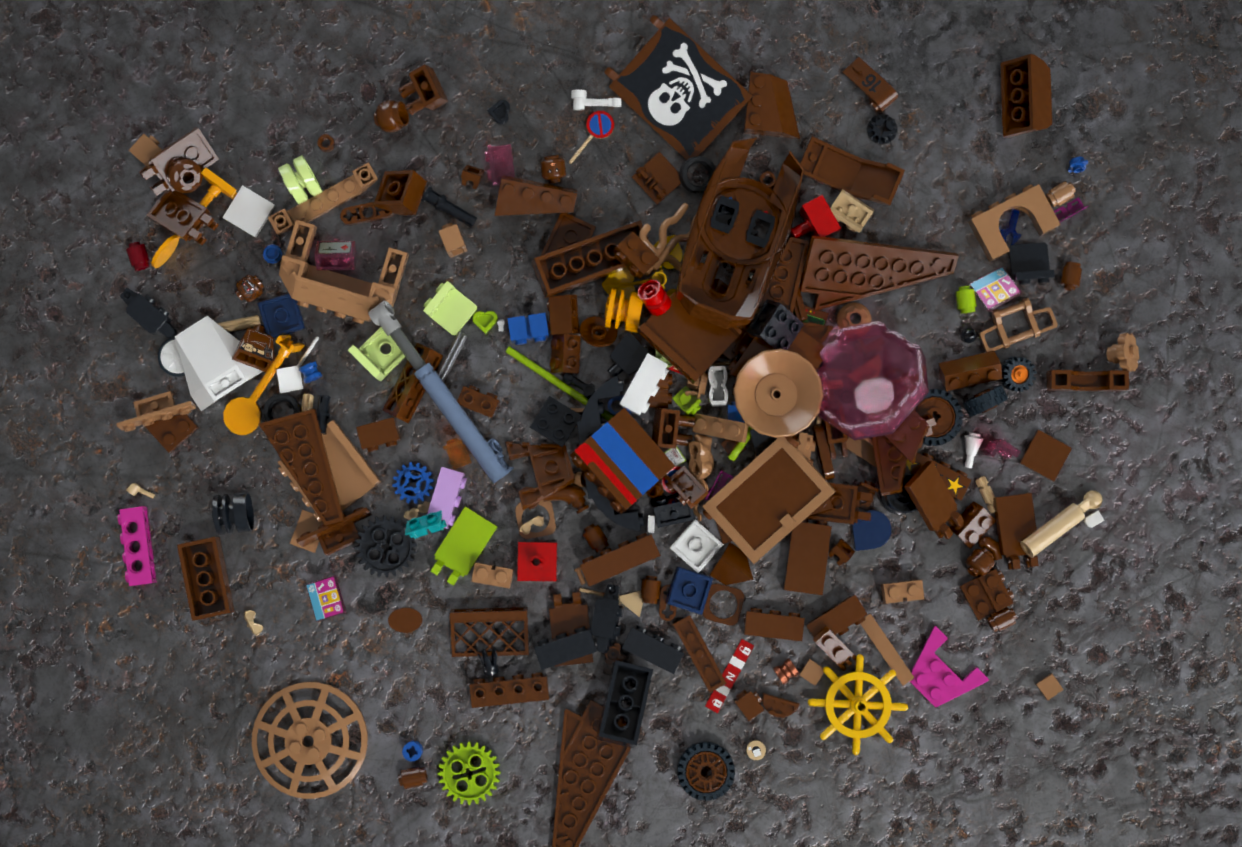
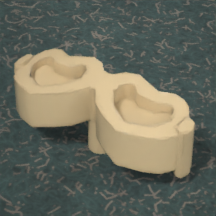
(423, 508)

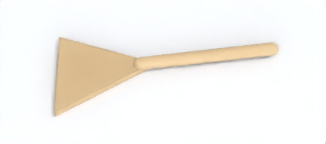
(630, 600)

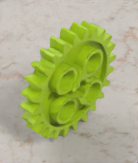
(474, 789)

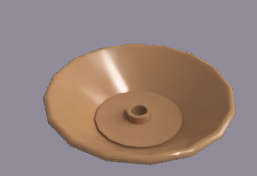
(798, 390)

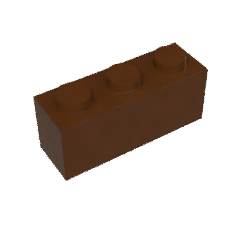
(970, 370)
(839, 617)
(774, 624)

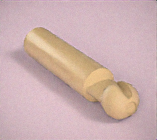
(1060, 524)

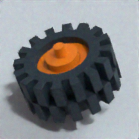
(1017, 374)

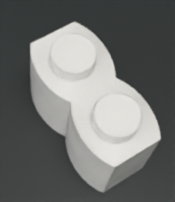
(717, 380)

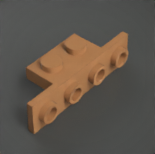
(154, 409)

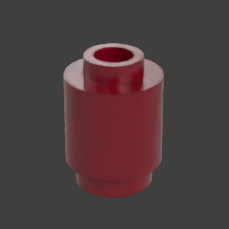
(138, 256)

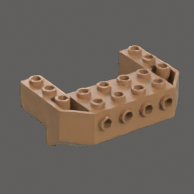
(333, 290)

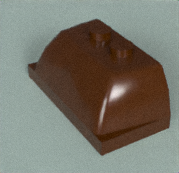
(1025, 95)

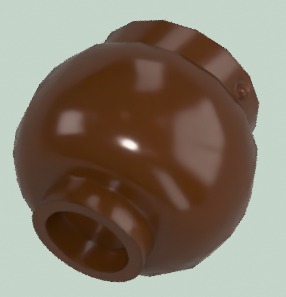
(391, 116)

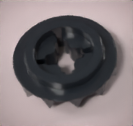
(874, 132)

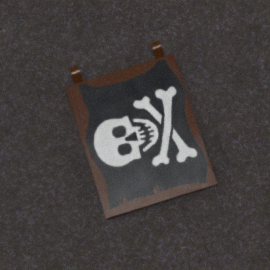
(679, 89)

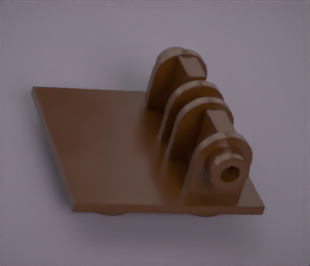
(657, 178)

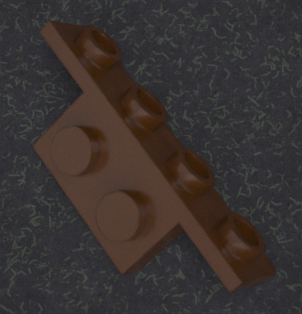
(337, 535)

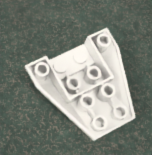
(208, 363)

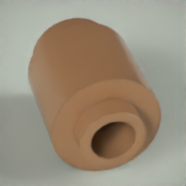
(1060, 194)

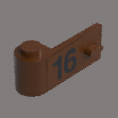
(879, 91)

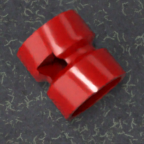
(654, 297)

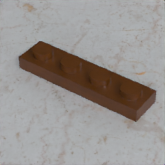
(699, 653)

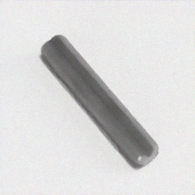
(451, 355)

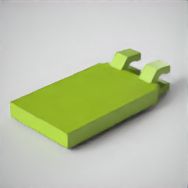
(463, 544)

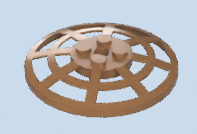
(318, 731)

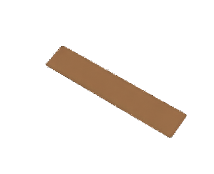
(887, 650)

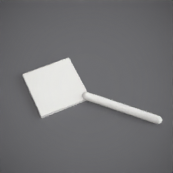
(290, 377)

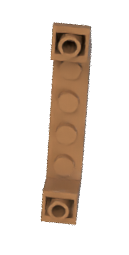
(326, 201)

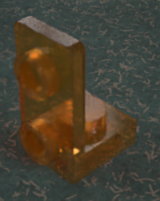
(457, 453)

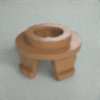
(699, 385)

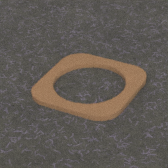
(547, 531)

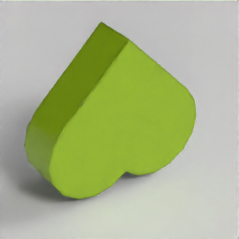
(485, 321)

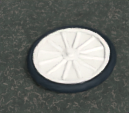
(170, 359)

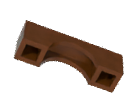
(1087, 381)

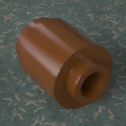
(1071, 276)
(595, 538)
(650, 590)
(1002, 619)
(413, 777)

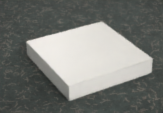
(249, 211)
(696, 546)

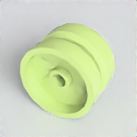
(299, 180)

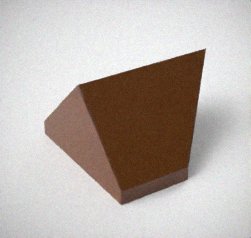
(732, 567)

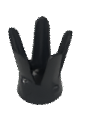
(490, 668)

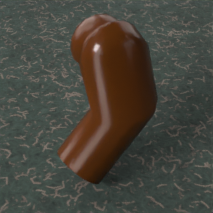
(992, 545)

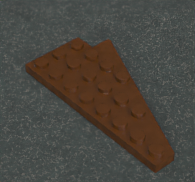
(856, 269)
(584, 774)

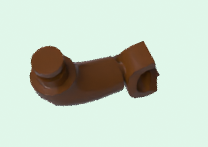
(570, 494)

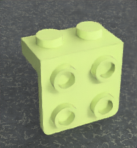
(449, 308)

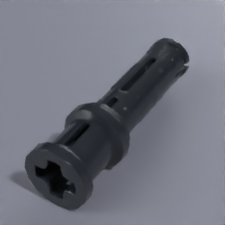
(441, 203)

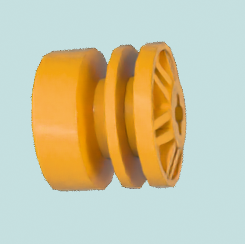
(623, 310)

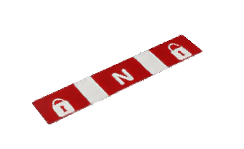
(730, 675)

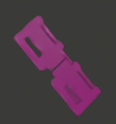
(1070, 209)
(721, 484)

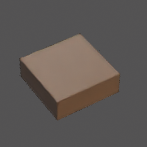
(812, 672)
(1049, 686)

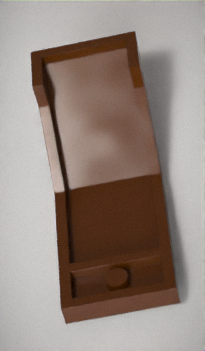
(848, 172)

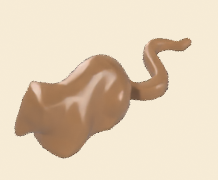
(701, 462)

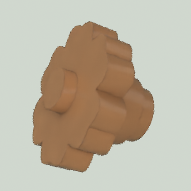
(1124, 353)

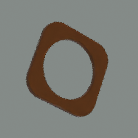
(735, 617)

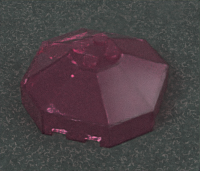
(871, 380)

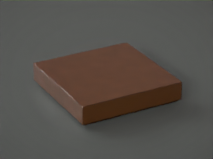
(1045, 455)

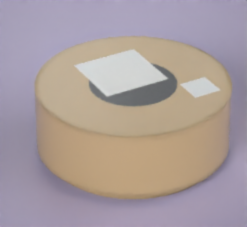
(755, 750)

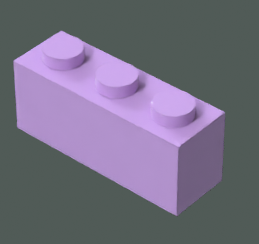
(446, 494)

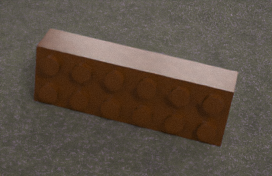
(582, 261)

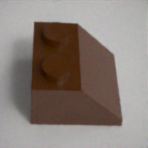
(400, 192)

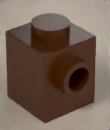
(749, 704)

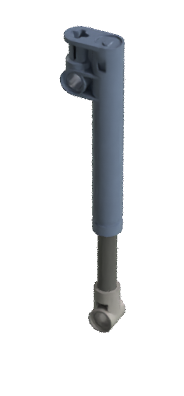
(486, 453)

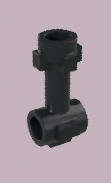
(588, 389)

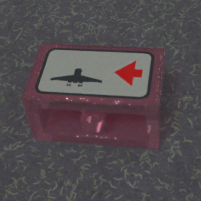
(335, 255)

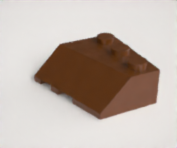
(770, 108)

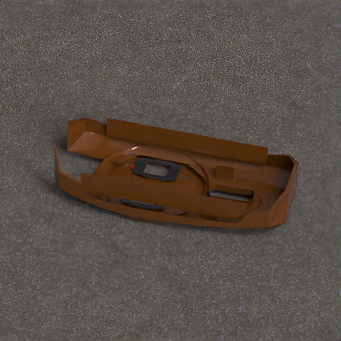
(734, 241)

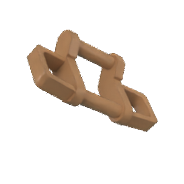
(1029, 314)

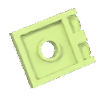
(373, 359)

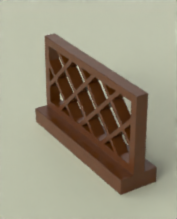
(489, 615)

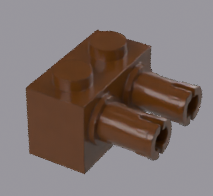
(428, 88)
(666, 428)

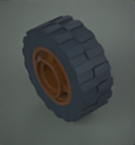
(985, 400)

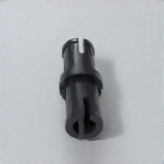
(322, 412)

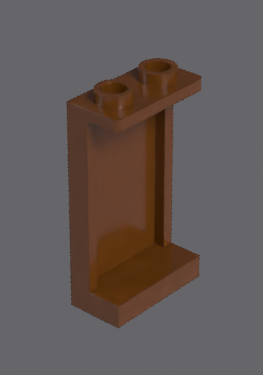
(808, 557)

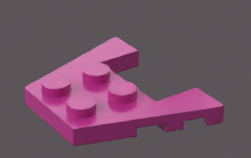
(936, 679)

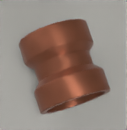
(786, 671)

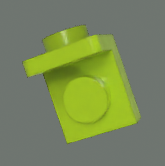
(688, 404)

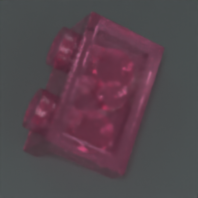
(500, 163)
(1001, 448)

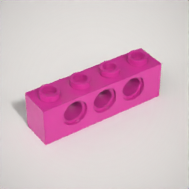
(145, 554)

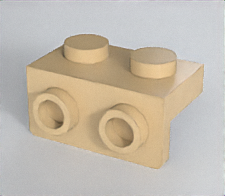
(851, 211)

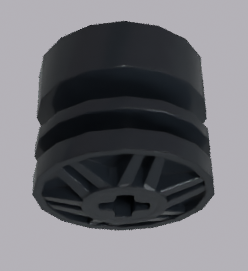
(899, 505)
(237, 513)

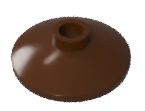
(595, 333)

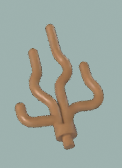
(662, 250)

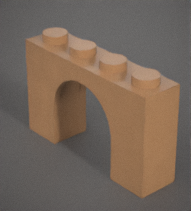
(1031, 202)

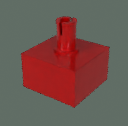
(817, 220)
(537, 561)

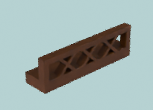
(409, 399)

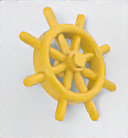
(858, 704)

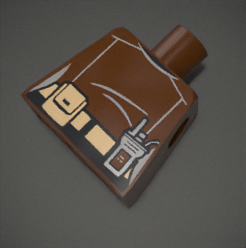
(255, 349)

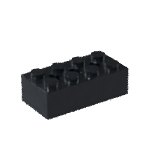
(635, 697)

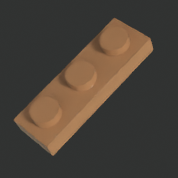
(720, 427)

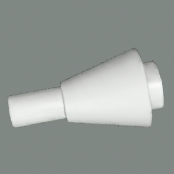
(972, 444)

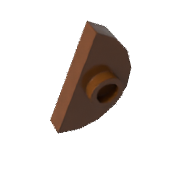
(778, 706)

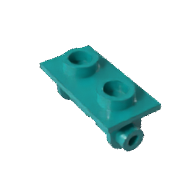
(418, 526)

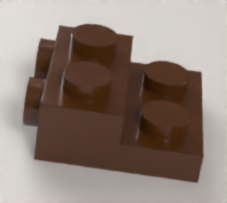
(987, 594)

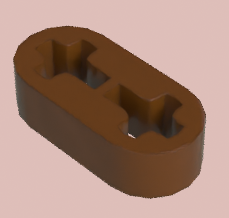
(662, 605)

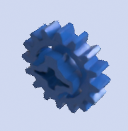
(409, 475)

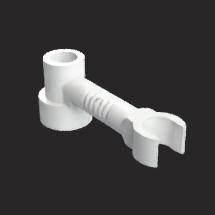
(580, 100)

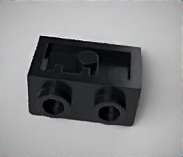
(670, 511)

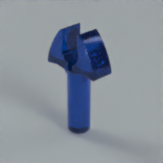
(1011, 228)

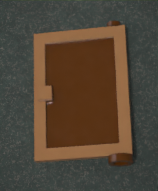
(768, 498)

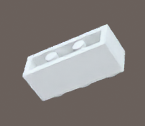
(644, 385)

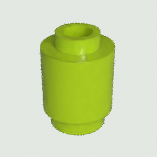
(966, 299)

